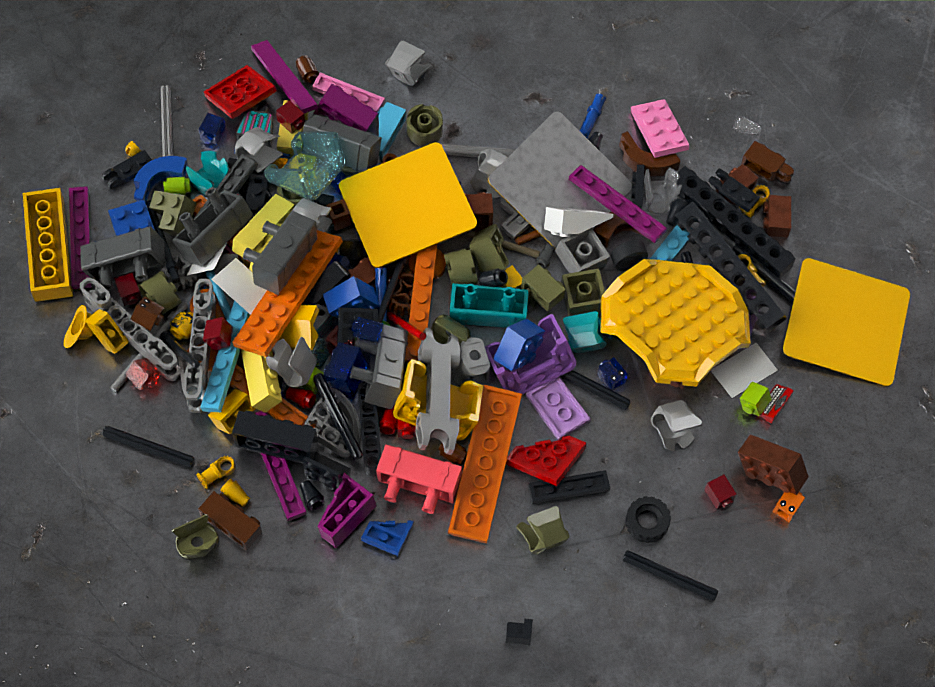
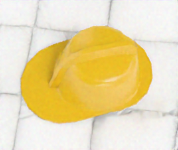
(78, 329)

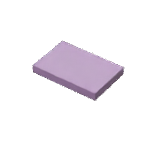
(558, 408)

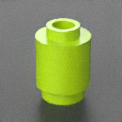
(177, 185)

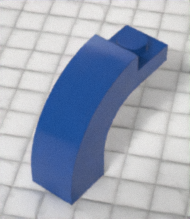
(156, 172)

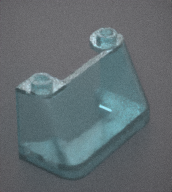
(312, 167)

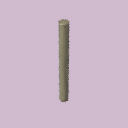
(514, 247)

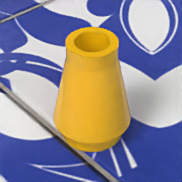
(235, 492)

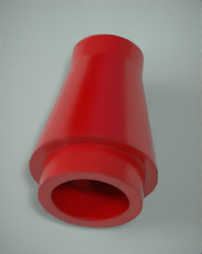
(302, 397)
(388, 423)

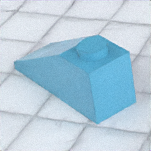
(390, 123)

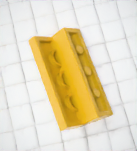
(302, 326)

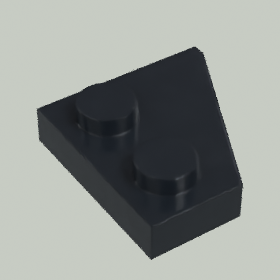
(346, 318)

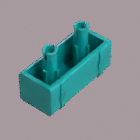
(488, 305)

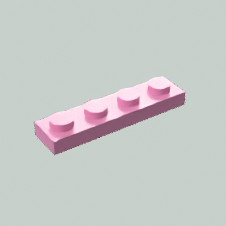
(370, 99)

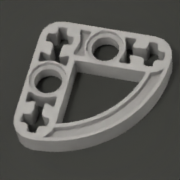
(320, 422)

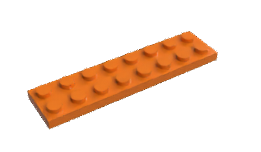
(276, 311)
(485, 464)

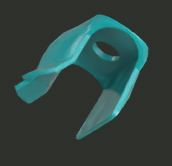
(212, 171)
(584, 332)

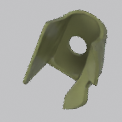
(445, 323)
(191, 530)
(544, 531)

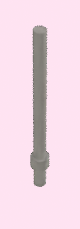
(165, 327)

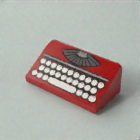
(779, 396)

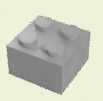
(582, 252)

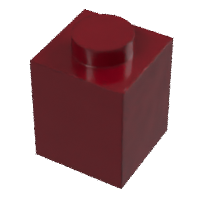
(290, 117)
(128, 289)
(217, 333)
(720, 492)

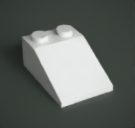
(572, 221)

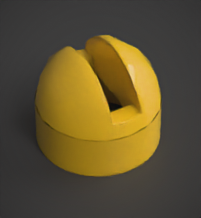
(132, 149)

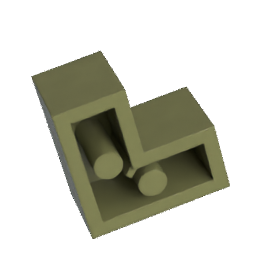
(171, 207)
(488, 250)
(542, 288)

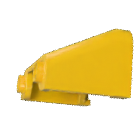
(464, 400)

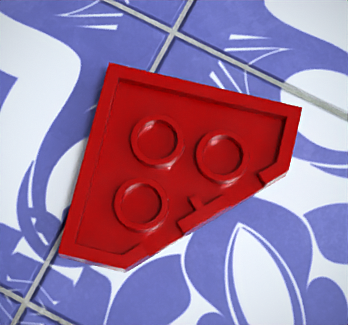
(547, 459)

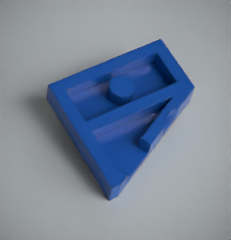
(387, 535)

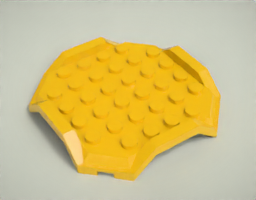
(676, 318)

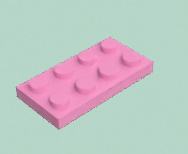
(659, 128)

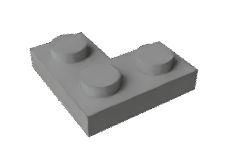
(515, 224)

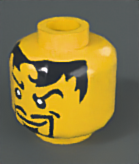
(182, 325)

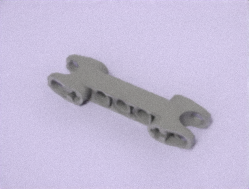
(153, 349)
(196, 379)
(437, 420)

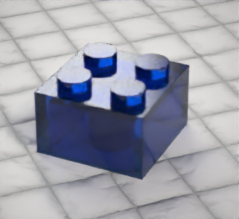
(340, 366)

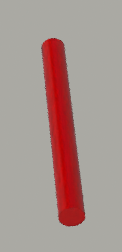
(406, 326)

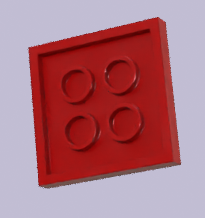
(240, 91)

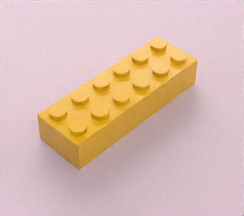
(47, 244)

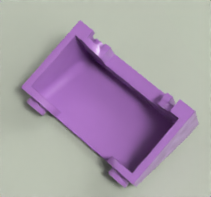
(551, 361)

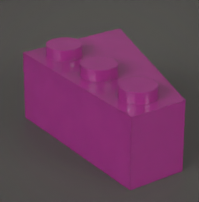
(345, 108)
(346, 511)

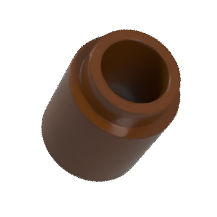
(307, 69)
(458, 455)

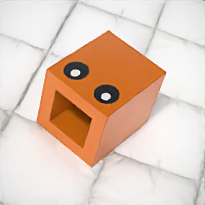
(788, 505)

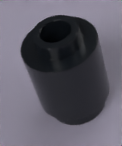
(493, 278)

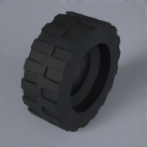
(650, 504)

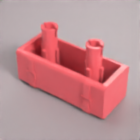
(418, 474)

